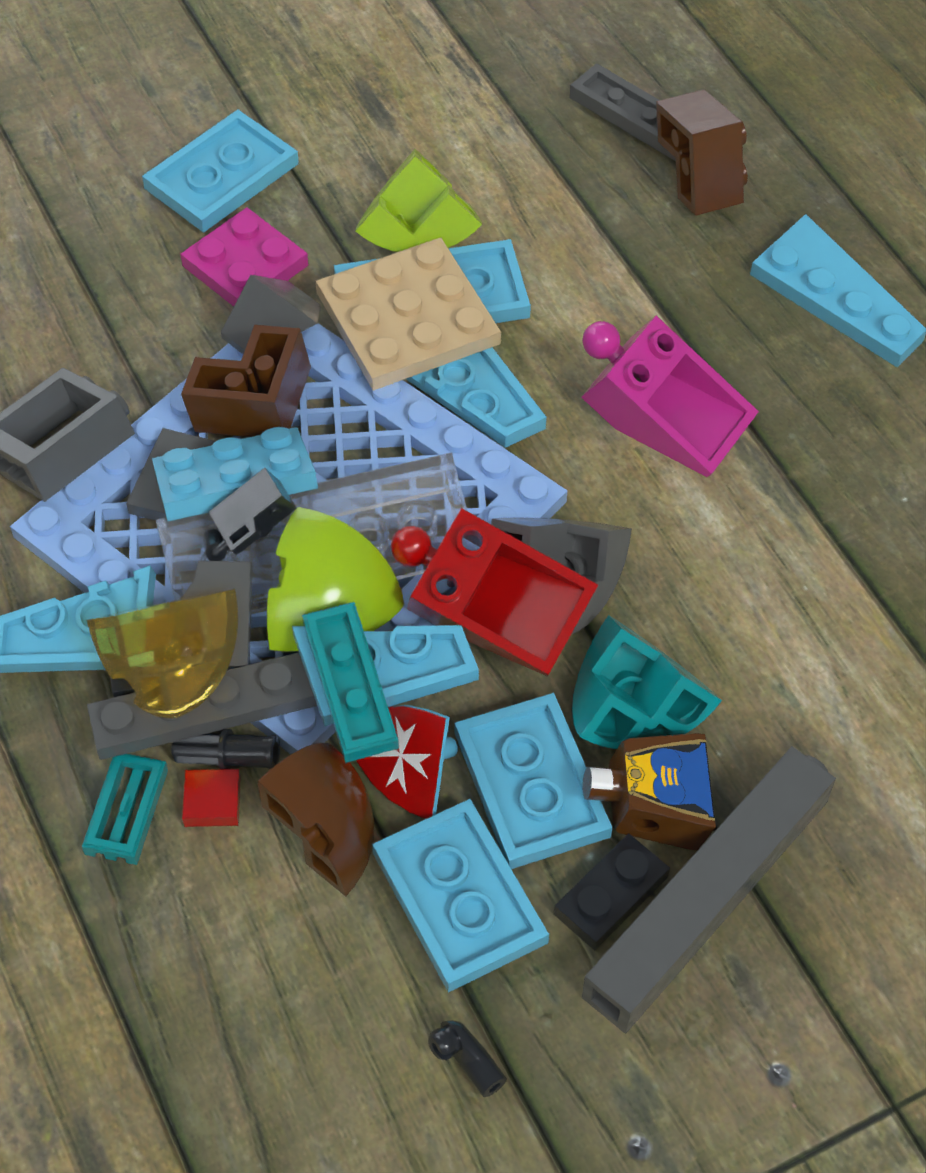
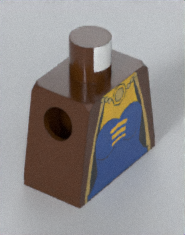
(658, 789)

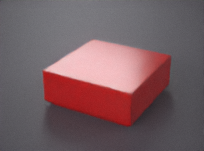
(211, 797)

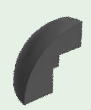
(585, 547)

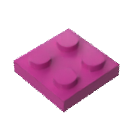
(241, 249)

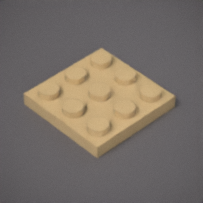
(407, 313)

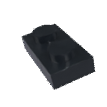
(611, 891)

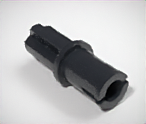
(228, 750)

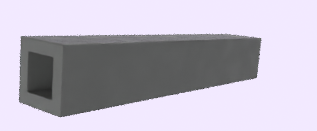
(707, 889)

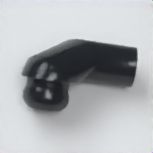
(457, 1041)

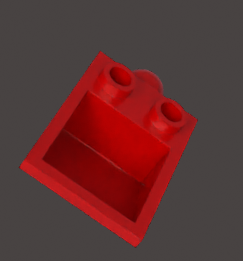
(504, 593)

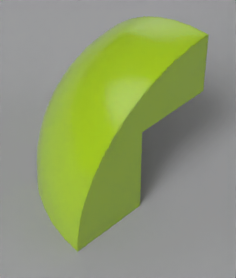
(416, 209)
(327, 567)

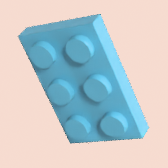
(220, 170)
(203, 477)
(531, 780)
(460, 895)

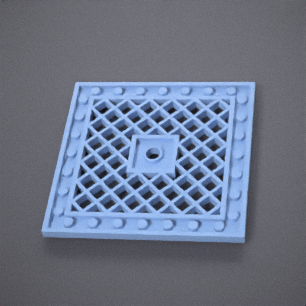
(60, 526)

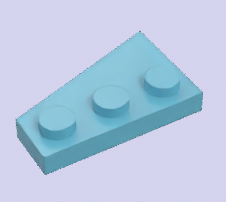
(407, 661)

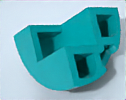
(635, 690)

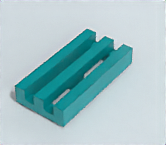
(114, 847)

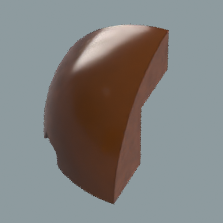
(326, 808)

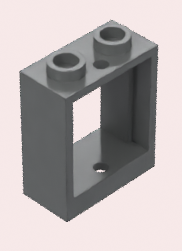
(71, 449)

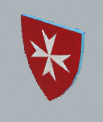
(413, 771)

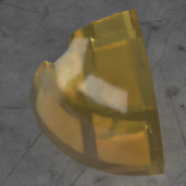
(170, 650)

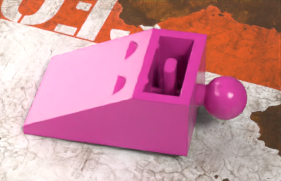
(678, 404)

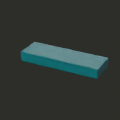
(350, 682)

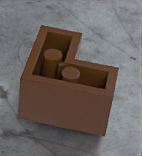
(706, 149)
(252, 392)

